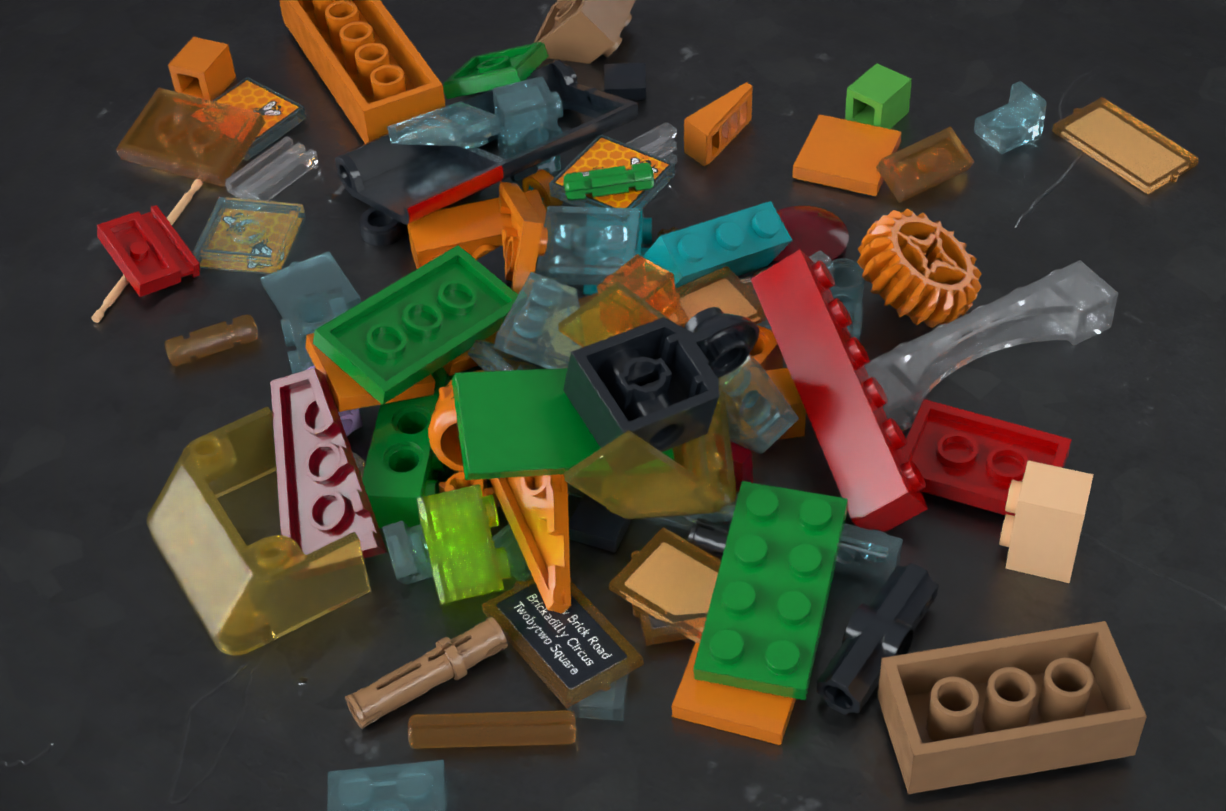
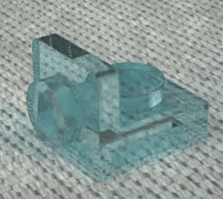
(1014, 122)
(407, 552)

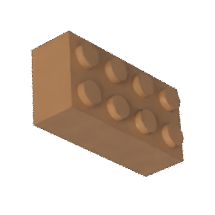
(1009, 707)

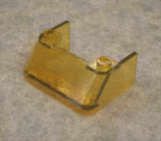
(629, 472)
(239, 589)

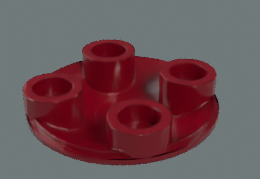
(813, 231)

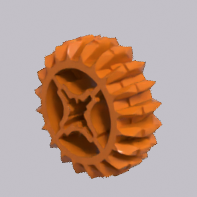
(919, 268)

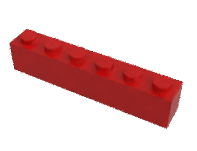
(839, 395)

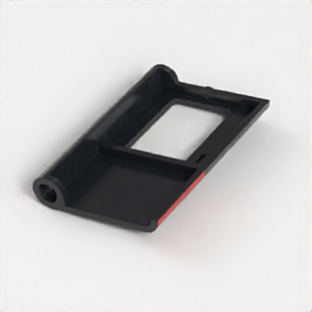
(424, 178)

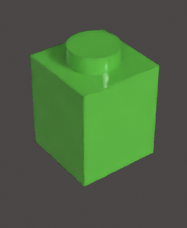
(878, 97)

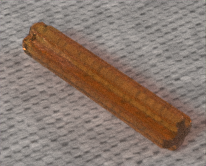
(492, 729)

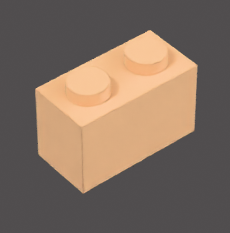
(1046, 520)

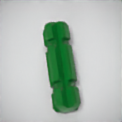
(608, 181)

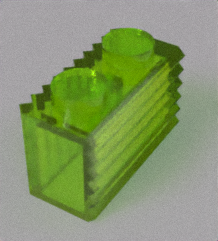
(462, 545)

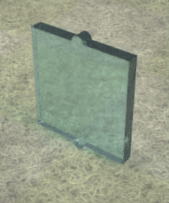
(308, 277)

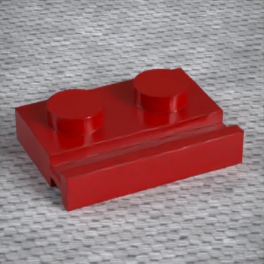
(148, 250)

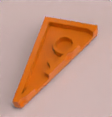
(524, 239)
(540, 524)

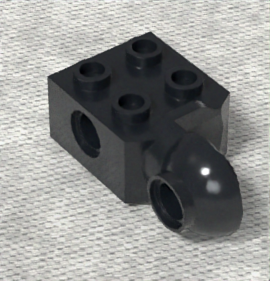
(658, 377)

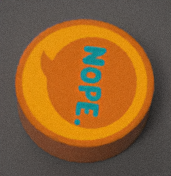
(540, 181)

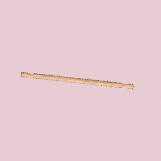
(123, 282)

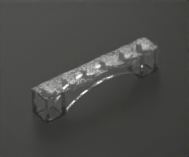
(1061, 306)

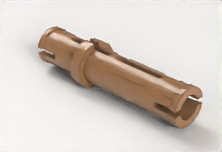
(415, 678)

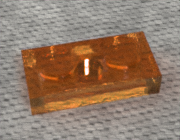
(925, 164)

